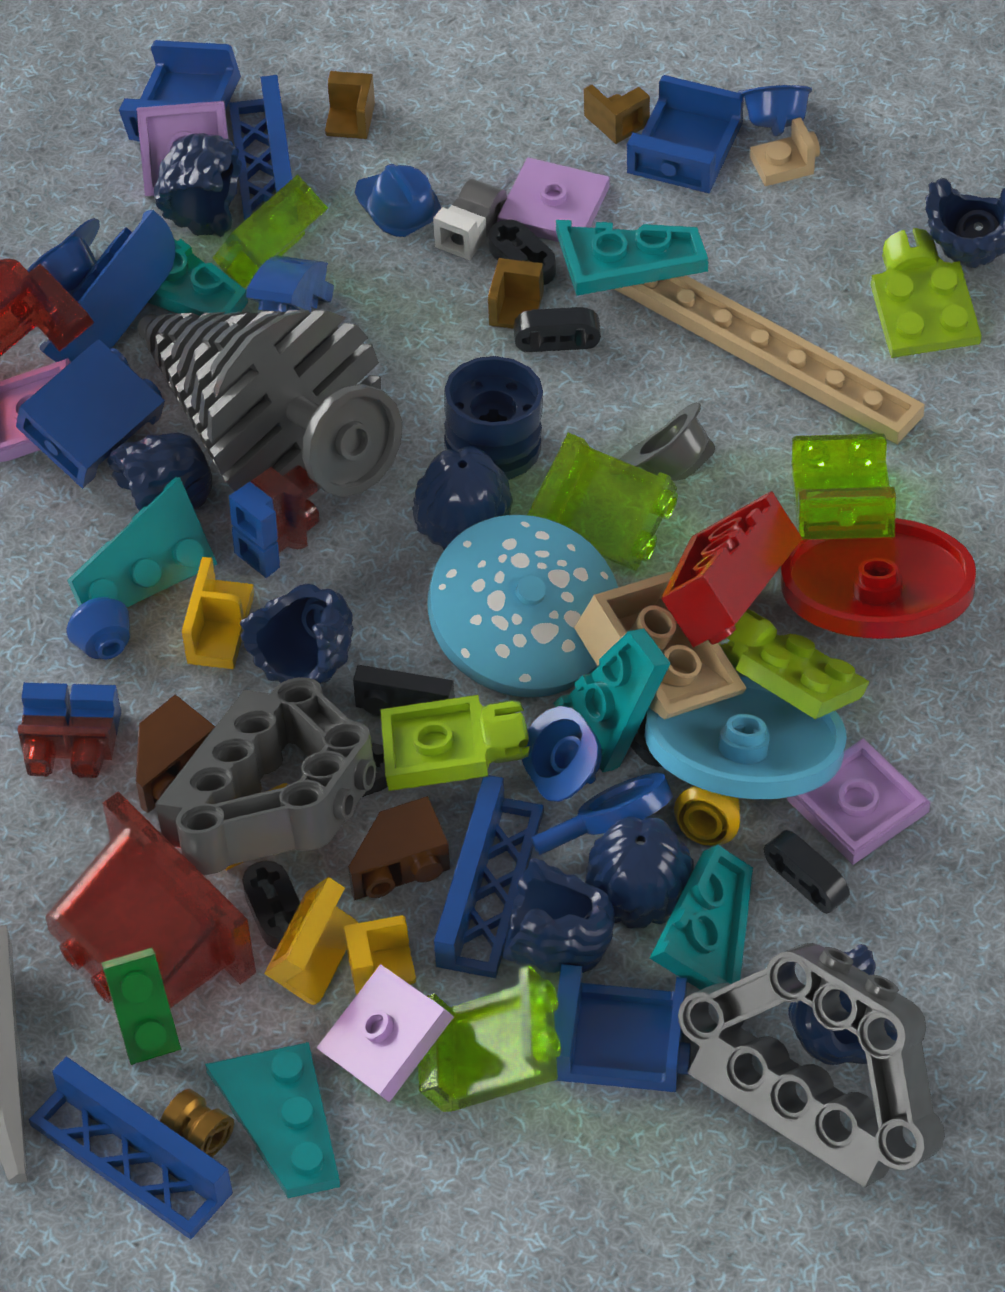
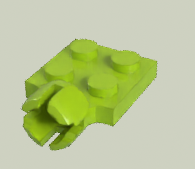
(922, 298)
(792, 667)
(450, 740)

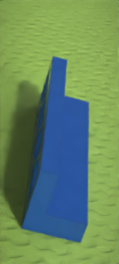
(275, 139)
(469, 874)
(143, 1133)

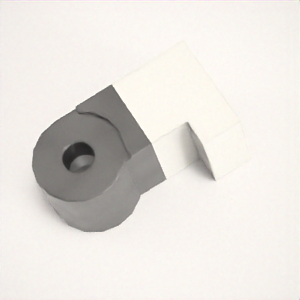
(469, 216)

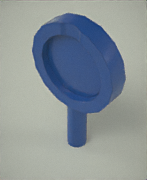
(633, 798)

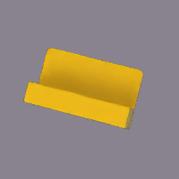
(312, 943)

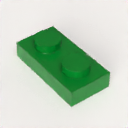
(141, 1006)

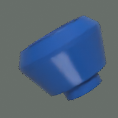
(100, 628)

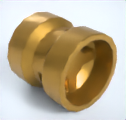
(198, 1123)

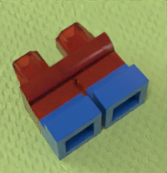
(272, 515)
(68, 726)

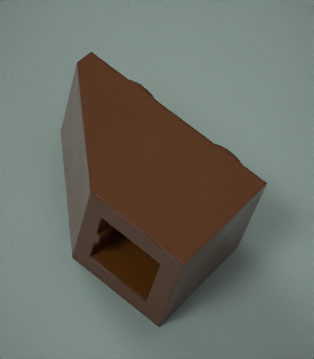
(165, 746)
(399, 849)

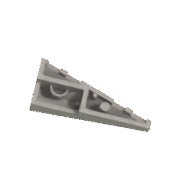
(11, 1093)

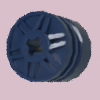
(495, 408)

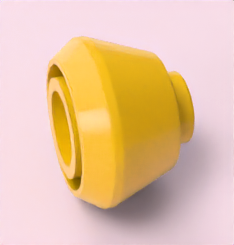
(707, 816)

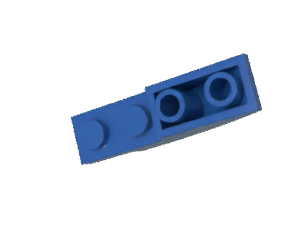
(290, 284)

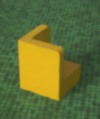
(379, 943)

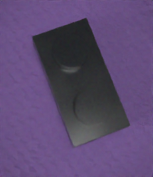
(387, 688)

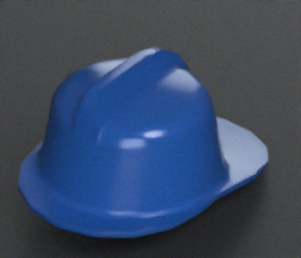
(776, 105)
(398, 199)
(72, 257)
(562, 753)

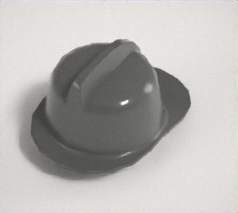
(674, 449)

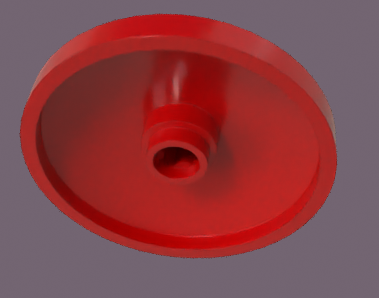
(881, 583)

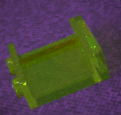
(269, 231)
(842, 487)
(606, 501)
(493, 1045)

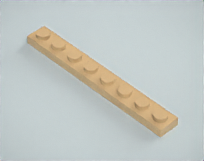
(781, 354)

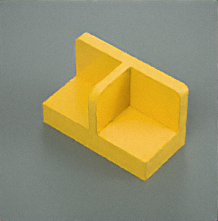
(213, 619)

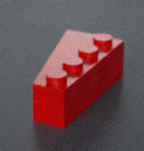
(728, 569)

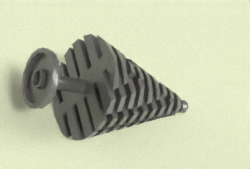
(280, 394)

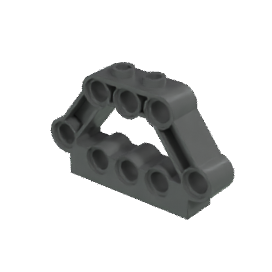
(217, 800)
(894, 1067)

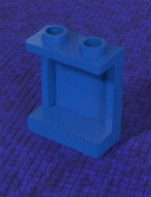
(184, 76)
(686, 134)
(89, 411)
(619, 1034)

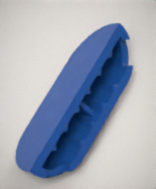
(121, 284)

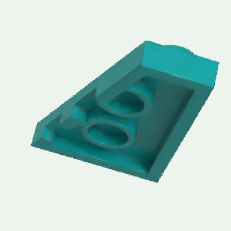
(621, 258)
(198, 286)
(149, 554)
(619, 693)
(709, 922)
(283, 1113)

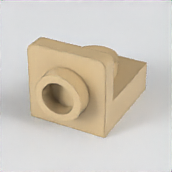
(787, 157)

